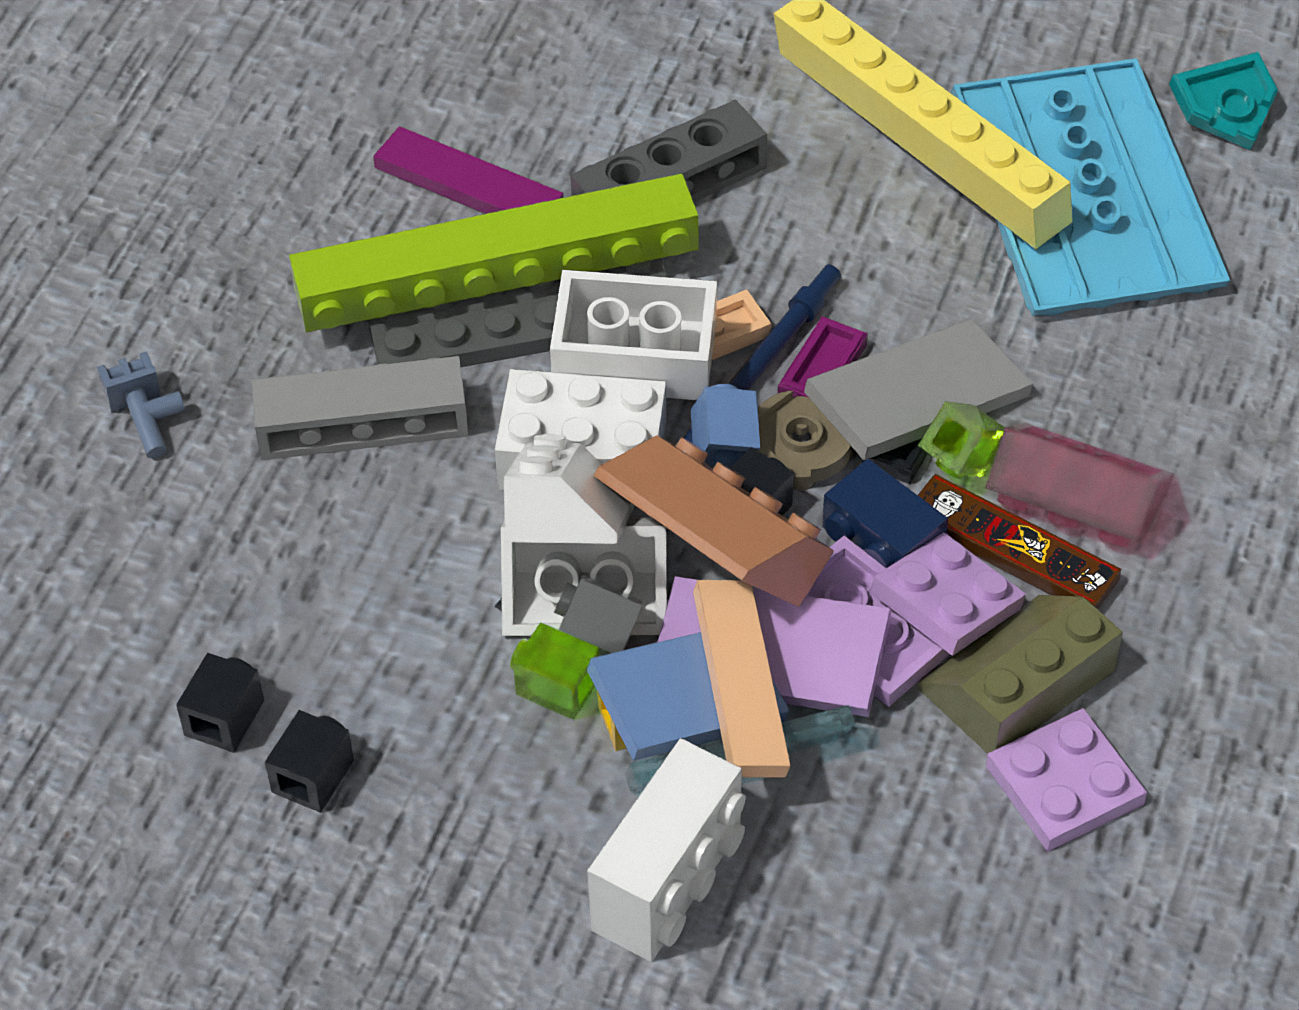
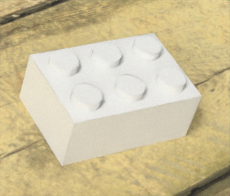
(636, 329)
(596, 411)
(666, 851)

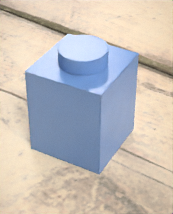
(725, 423)

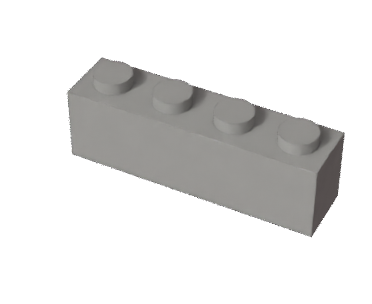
(359, 408)

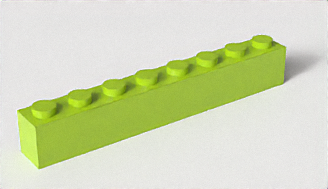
(494, 252)

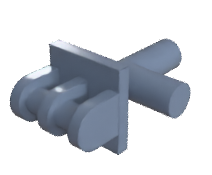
(137, 387)

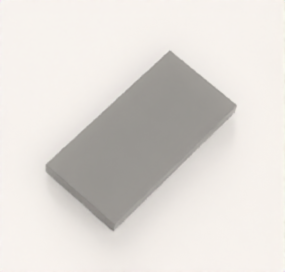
(899, 391)

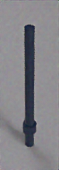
(802, 308)

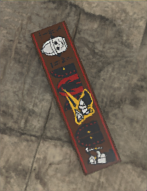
(1020, 545)

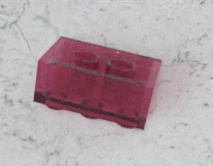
(1077, 483)

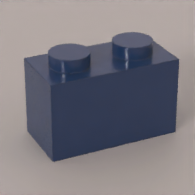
(880, 514)

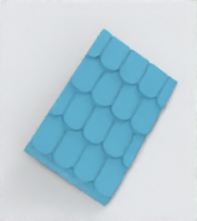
(1132, 204)

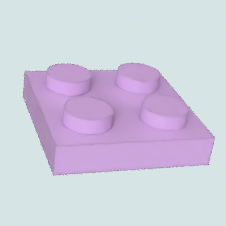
(947, 593)
(1065, 779)

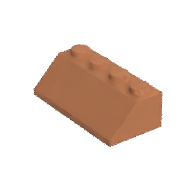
(719, 516)

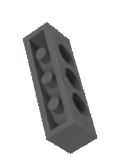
(707, 150)

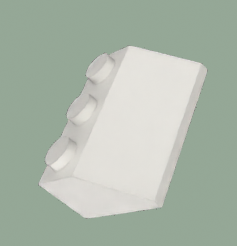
(558, 499)
(537, 574)

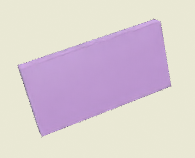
(816, 652)

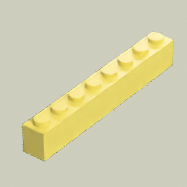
(925, 120)

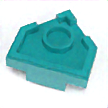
(1227, 97)

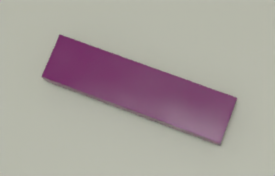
(457, 174)

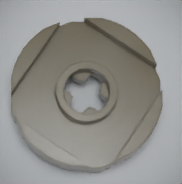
(809, 460)

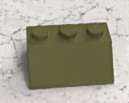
(1025, 669)

